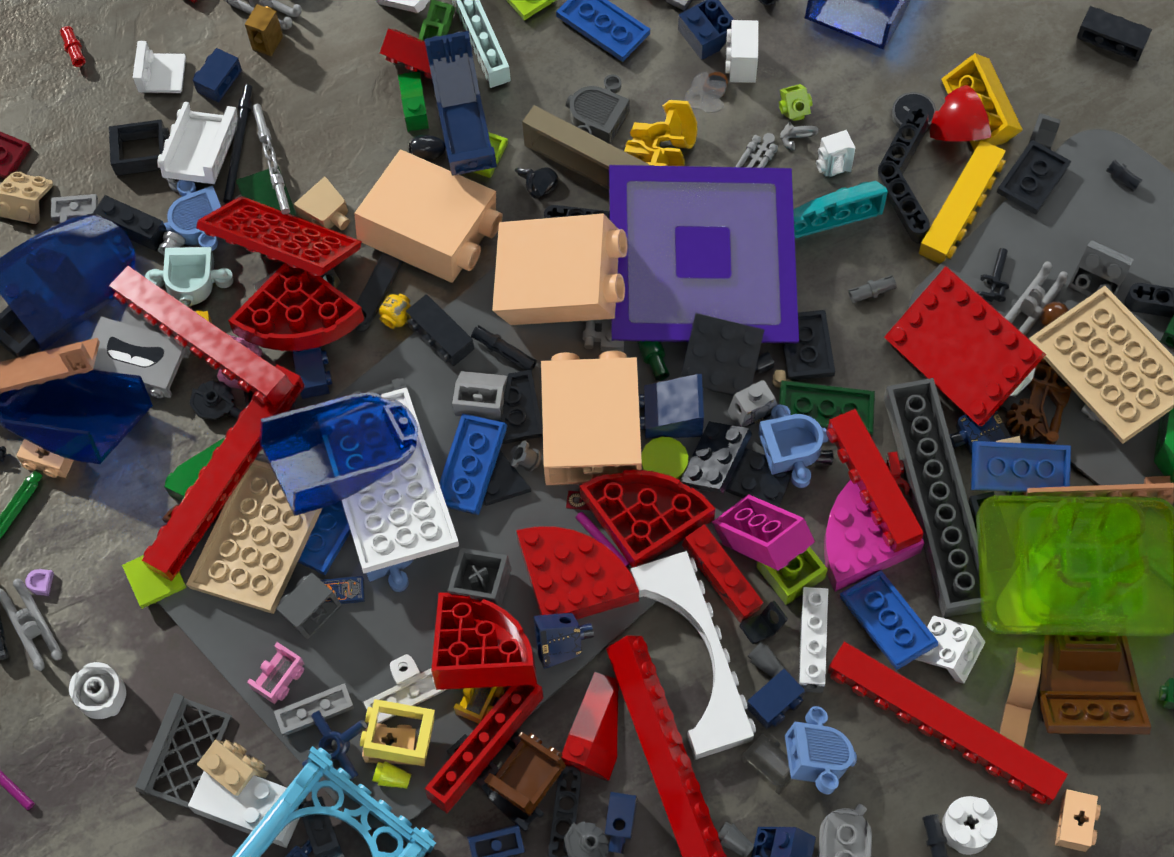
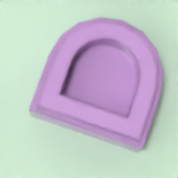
(39, 581)

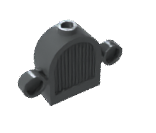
(599, 109)

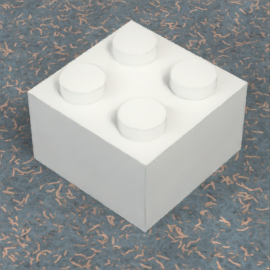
(742, 51)

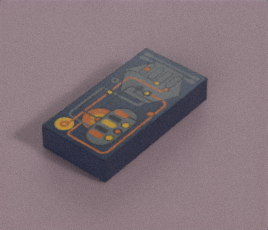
(346, 589)

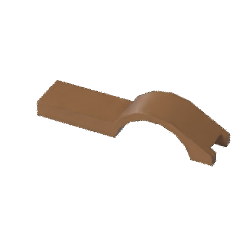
(1021, 696)

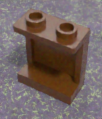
(527, 773)

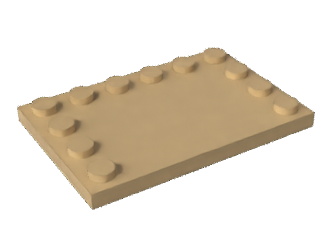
(1111, 363)
(253, 544)

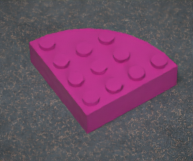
(854, 542)

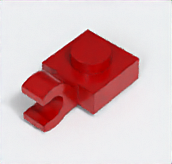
(897, 468)

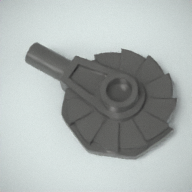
(586, 841)

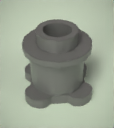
(526, 457)

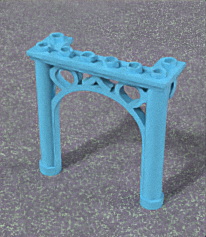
(339, 781)

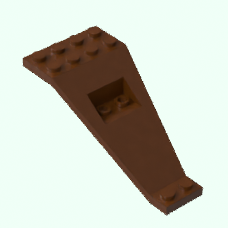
(1090, 686)

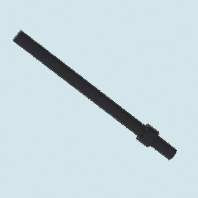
(244, 108)

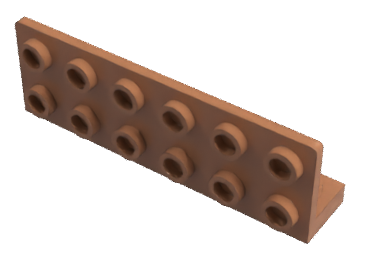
(48, 365)
(1152, 488)

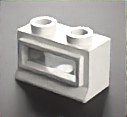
(835, 154)

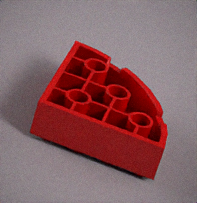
(295, 312)
(645, 511)
(574, 572)
(479, 646)

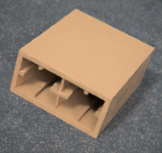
(427, 216)
(558, 269)
(589, 417)

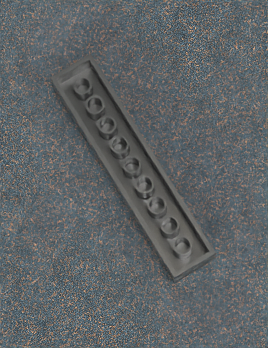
(936, 494)

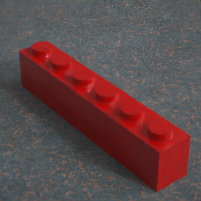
(874, 481)
(482, 745)

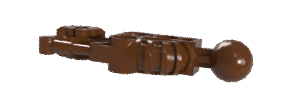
(1033, 407)

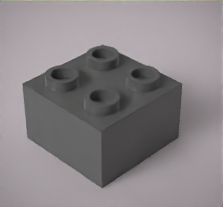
(480, 575)
(306, 605)

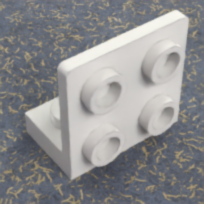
(158, 71)
(956, 649)

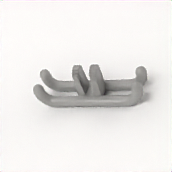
(284, 24)
(1034, 298)
(30, 624)

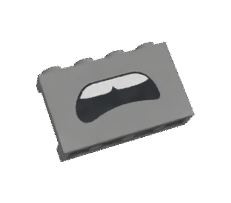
(139, 352)

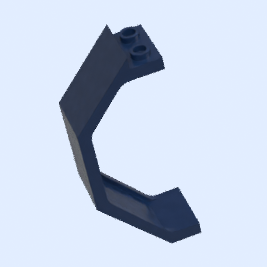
(459, 103)

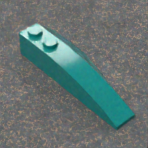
(840, 208)

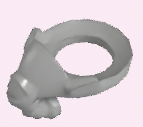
(796, 132)

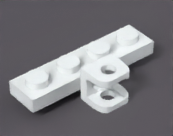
(411, 686)

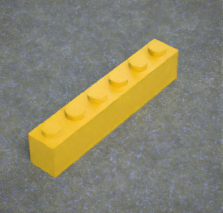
(962, 202)

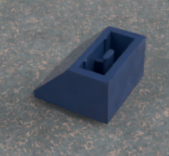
(705, 27)
(783, 842)

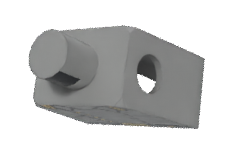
(754, 403)

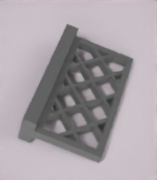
(163, 742)

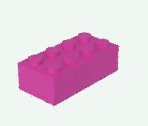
(763, 532)

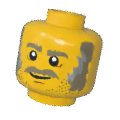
(393, 310)

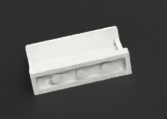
(197, 145)

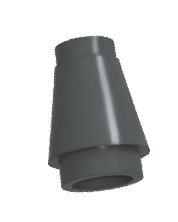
(765, 660)
(734, 839)

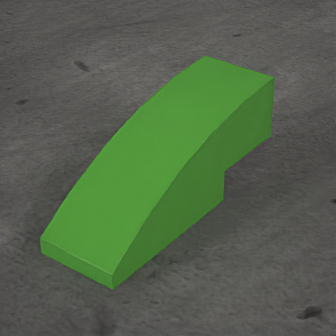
(437, 20)

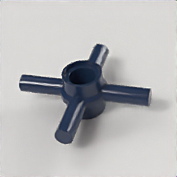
(342, 740)

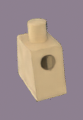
(323, 206)

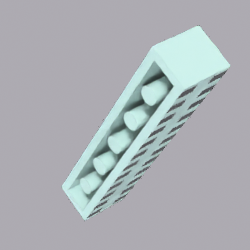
(483, 41)

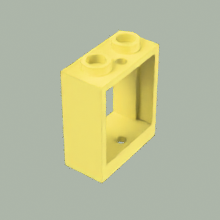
(392, 753)

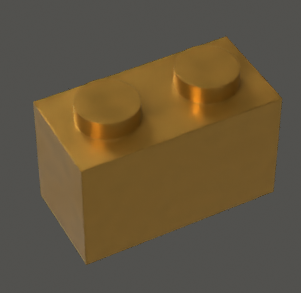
(264, 29)

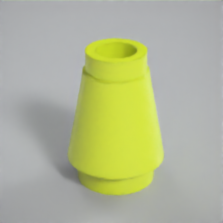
(391, 776)

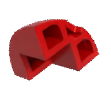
(961, 117)

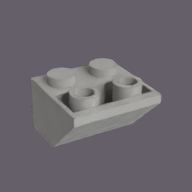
(479, 395)

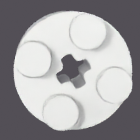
(88, 681)
(976, 812)

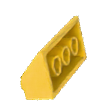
(981, 77)

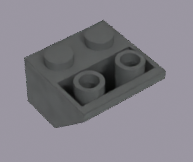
(1100, 268)

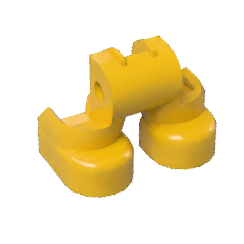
(678, 128)

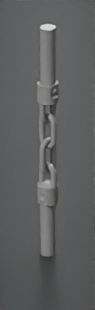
(276, 179)

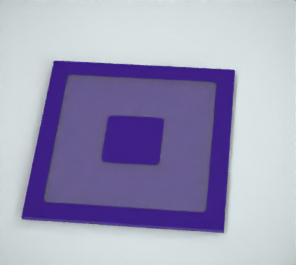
(704, 246)

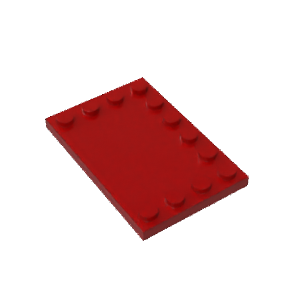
(279, 235)
(964, 346)

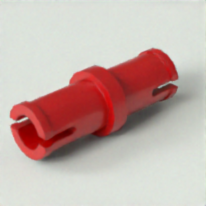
(72, 46)

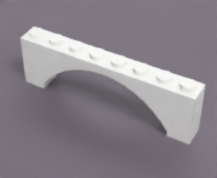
(725, 719)

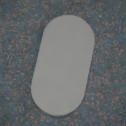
(845, 835)

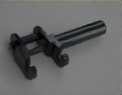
(994, 280)

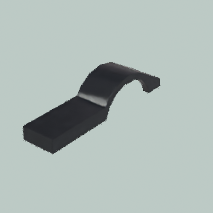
(509, 810)
(321, 832)

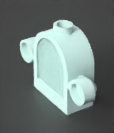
(190, 274)

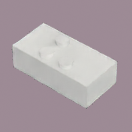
(240, 811)

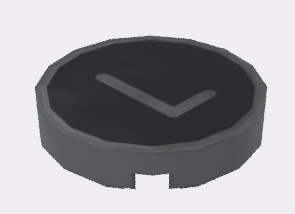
(909, 100)

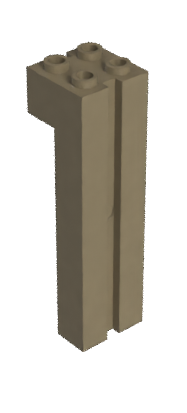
(573, 146)

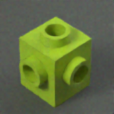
(795, 102)

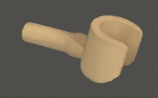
(778, 377)

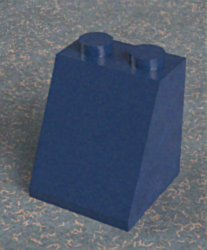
(673, 408)

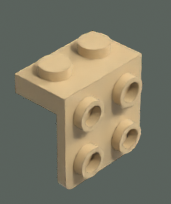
(21, 196)
(231, 766)

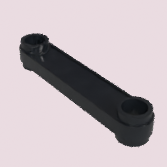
(377, 288)

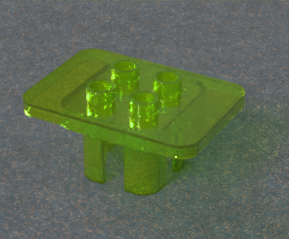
(1076, 565)

